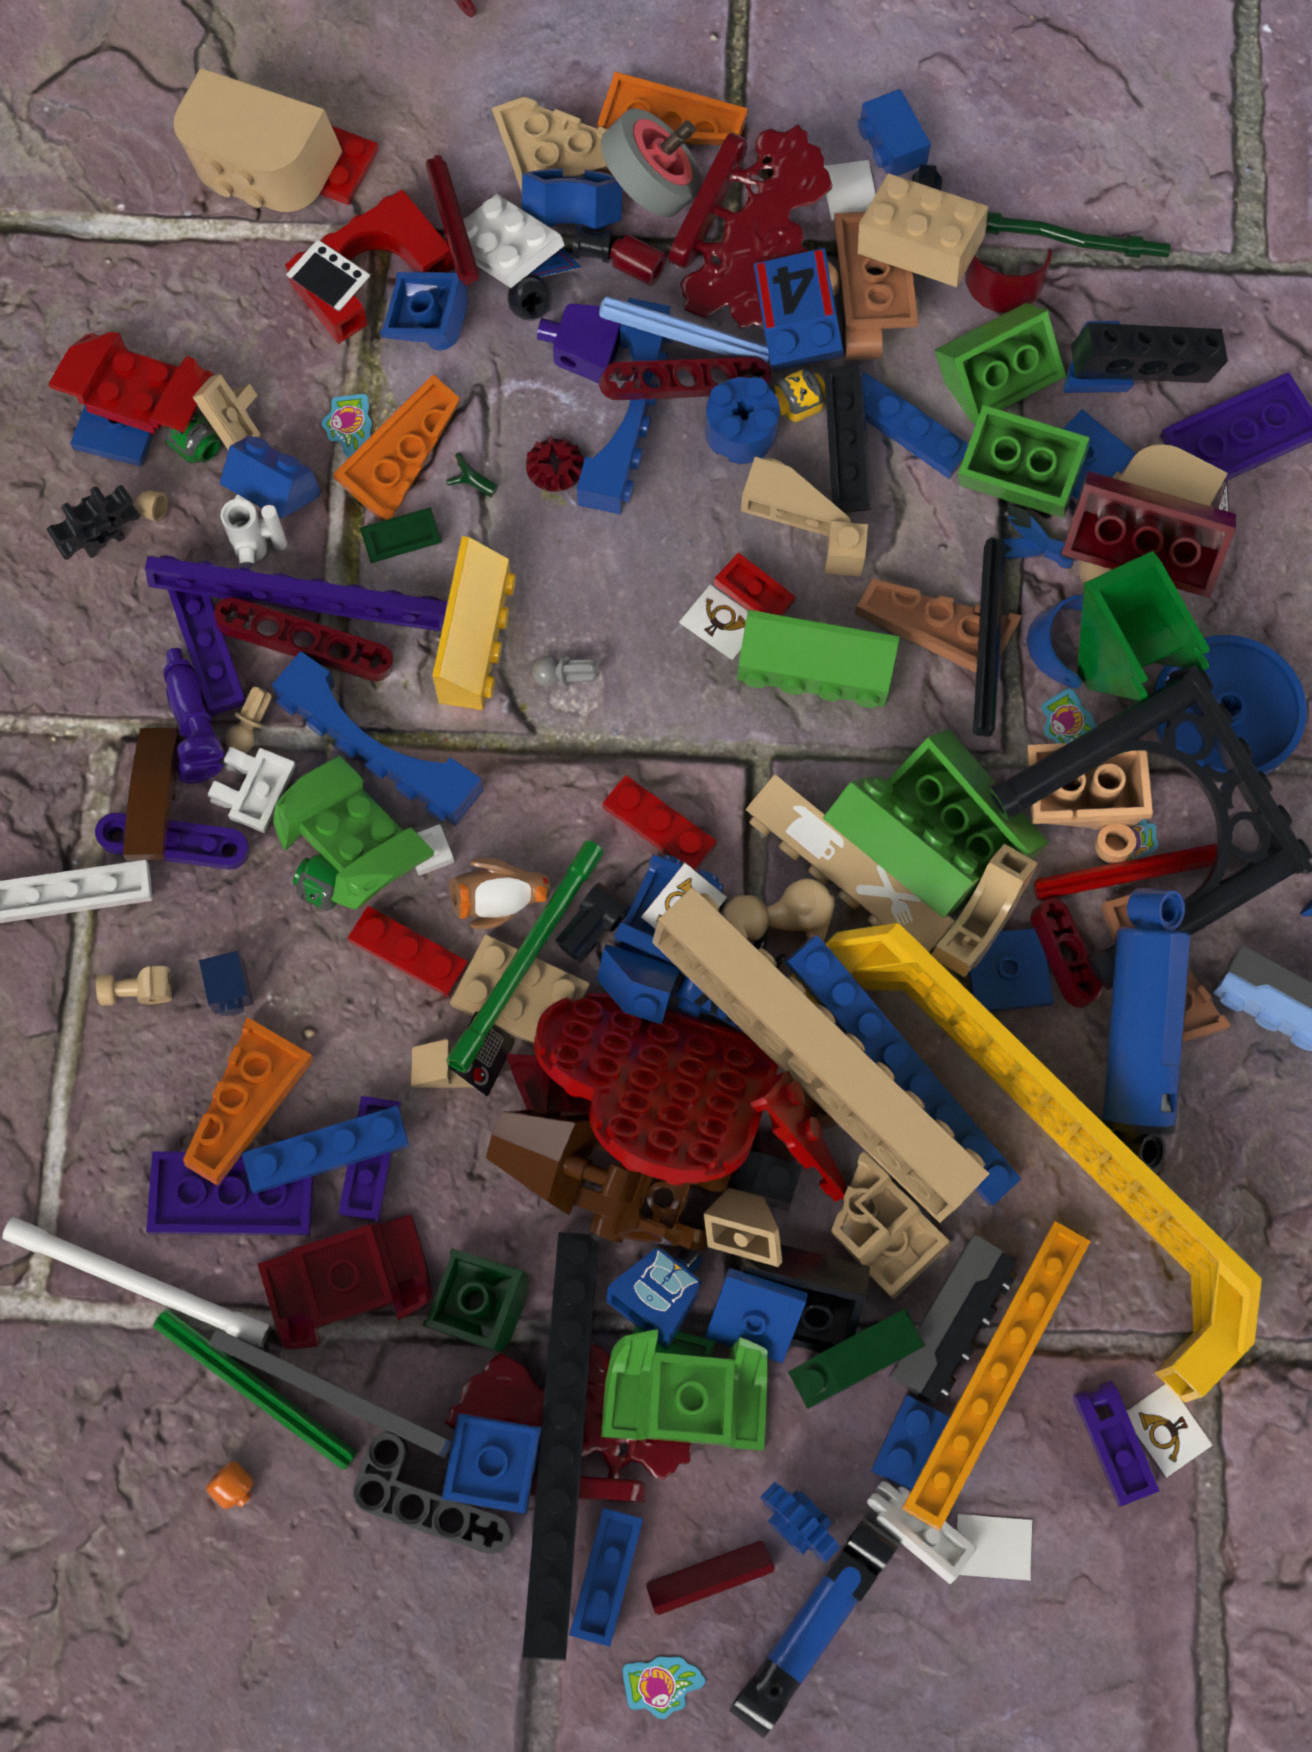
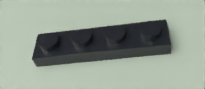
(847, 438)

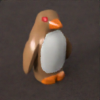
(496, 892)

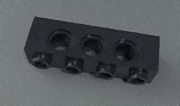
(1148, 353)

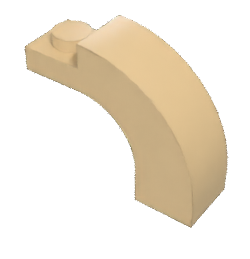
(986, 911)

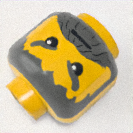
(800, 394)

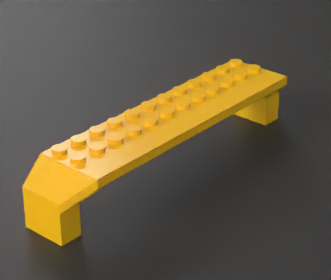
(1222, 1283)

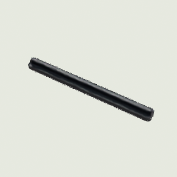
(989, 638)

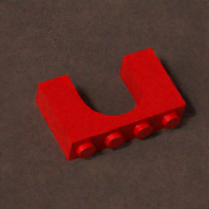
(390, 226)

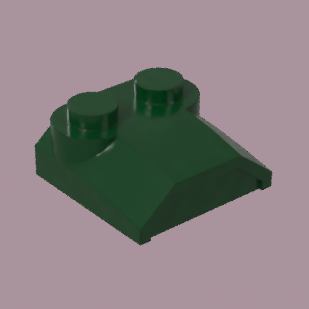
(478, 1301)

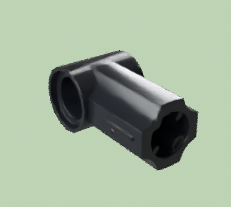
(598, 914)

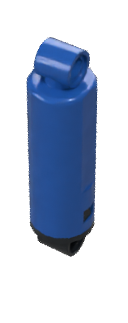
(1147, 1024)

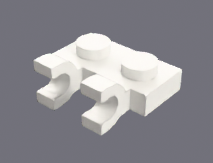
(262, 788)

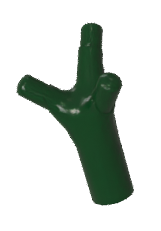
(473, 478)

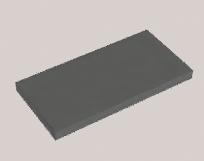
(331, 1393)

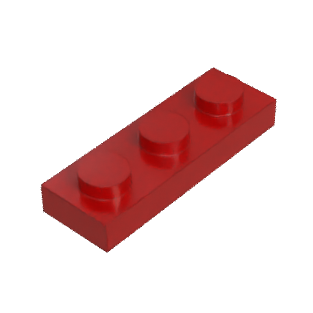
(658, 823)
(408, 951)

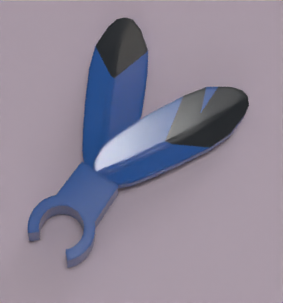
(1034, 540)

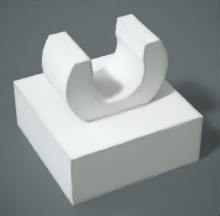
(442, 854)

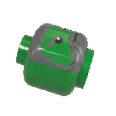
(198, 442)
(316, 882)

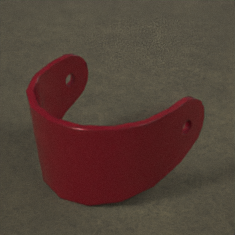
(1003, 291)

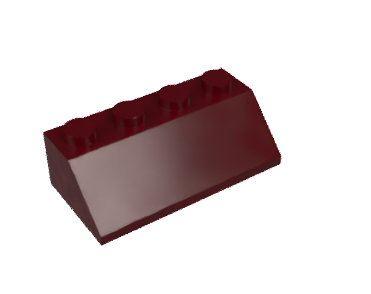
(1125, 521)

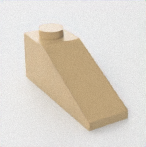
(787, 498)

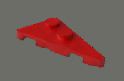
(799, 1130)

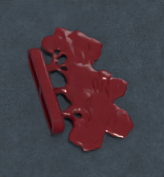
(755, 232)
(510, 1395)

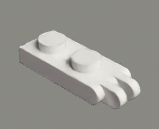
(941, 1550)

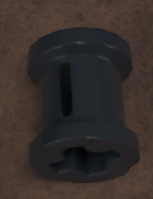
(592, 244)

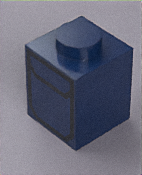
(226, 983)

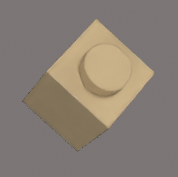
(846, 548)

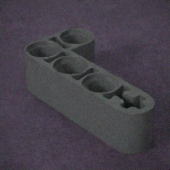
(434, 1506)

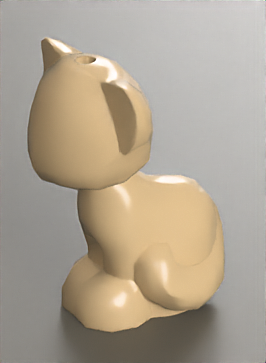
(802, 907)

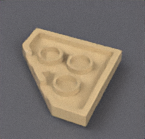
(547, 139)

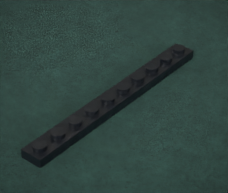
(561, 1449)

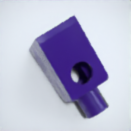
(582, 340)

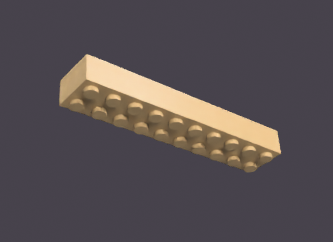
(818, 1054)

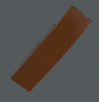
(151, 794)

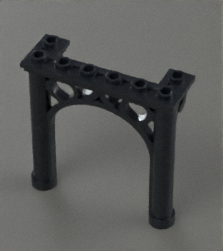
(1278, 850)

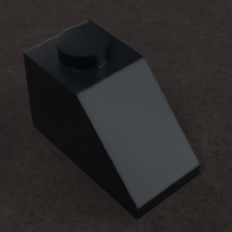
(767, 1177)

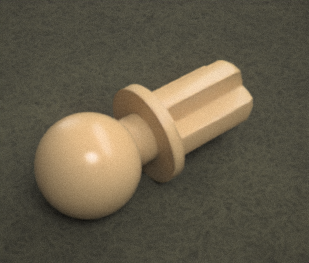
(242, 735)

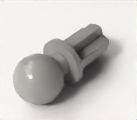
(549, 671)

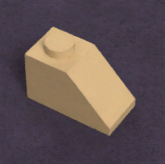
(743, 1227)

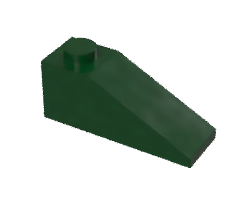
(856, 1358)

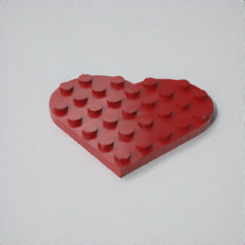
(660, 1094)

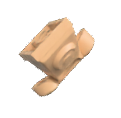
(1105, 798)

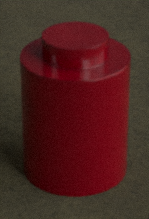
(638, 259)

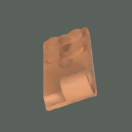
(868, 299)

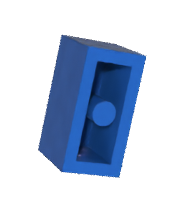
(894, 133)

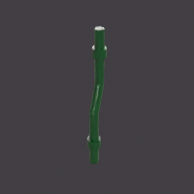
(1131, 246)

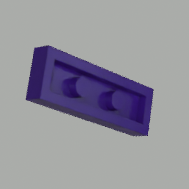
(367, 1180)

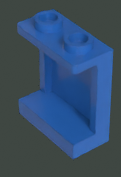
(637, 934)

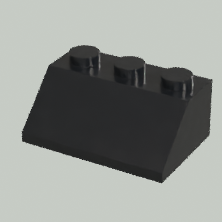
(833, 1298)

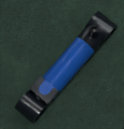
(814, 1626)

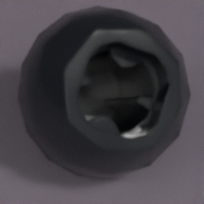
(530, 298)

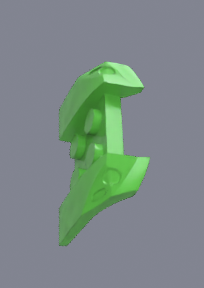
(348, 832)
(686, 1394)

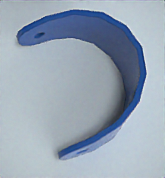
(1040, 645)

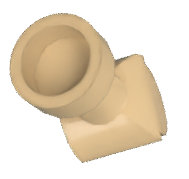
(150, 987)

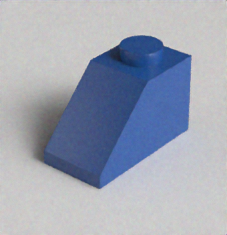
(638, 983)

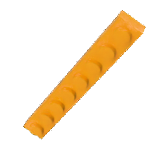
(995, 1376)

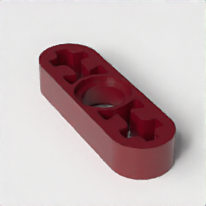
(1070, 937)

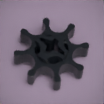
(93, 522)

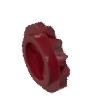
(543, 475)

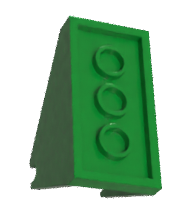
(1134, 621)

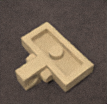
(227, 409)

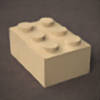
(922, 229)

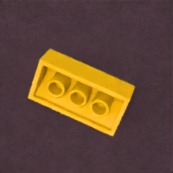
(472, 626)

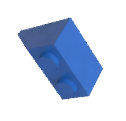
(268, 476)

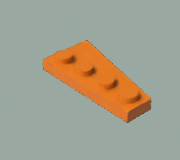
(673, 106)
(394, 454)
(252, 1088)

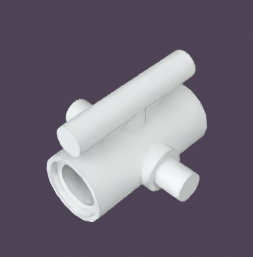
(249, 533)

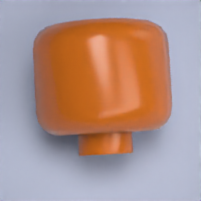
(230, 1486)

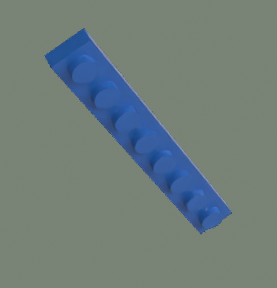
(859, 1015)

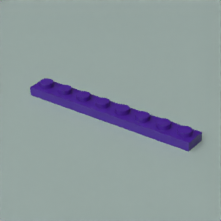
(294, 593)

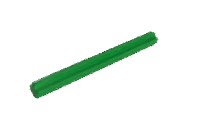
(255, 1389)

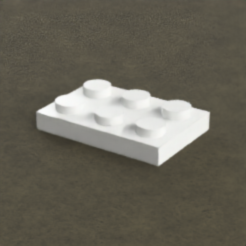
(509, 240)

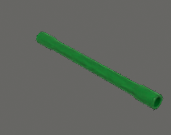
(474, 1037)

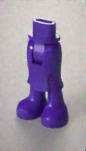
(201, 750)

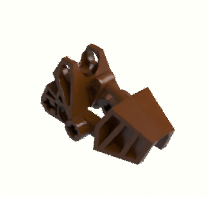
(550, 1158)

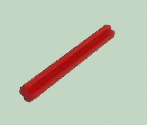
(1125, 872)

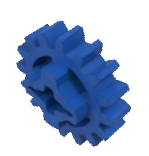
(800, 1522)

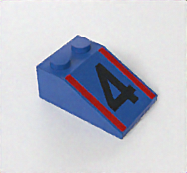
(798, 310)

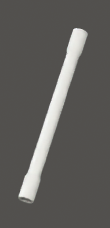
(40, 1241)

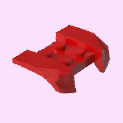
(128, 384)

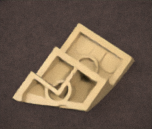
(886, 1229)

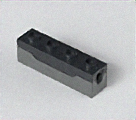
(954, 1318)

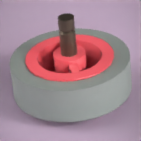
(652, 161)

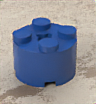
(742, 419)

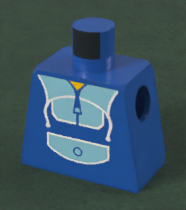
(658, 1292)

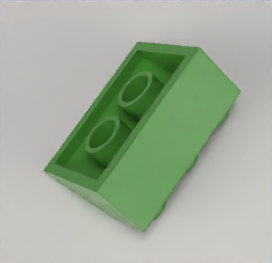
(1002, 360)

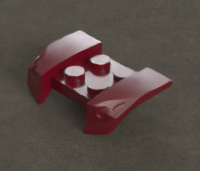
(345, 1279)

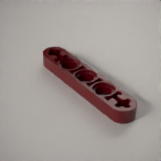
(667, 373)
(290, 626)

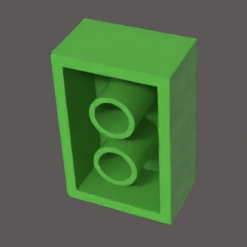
(1023, 461)

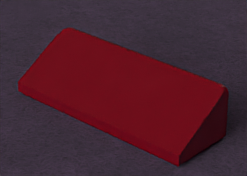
(709, 1577)

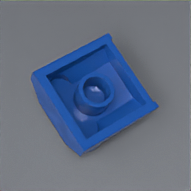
(426, 309)

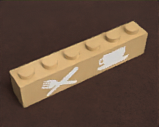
(837, 859)

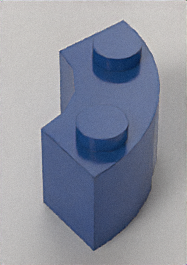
(572, 199)

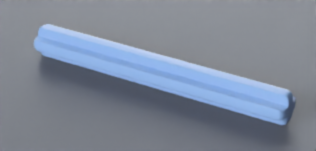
(681, 330)

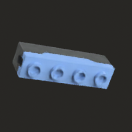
(1268, 993)

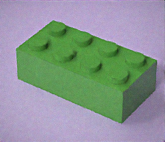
(906, 844)

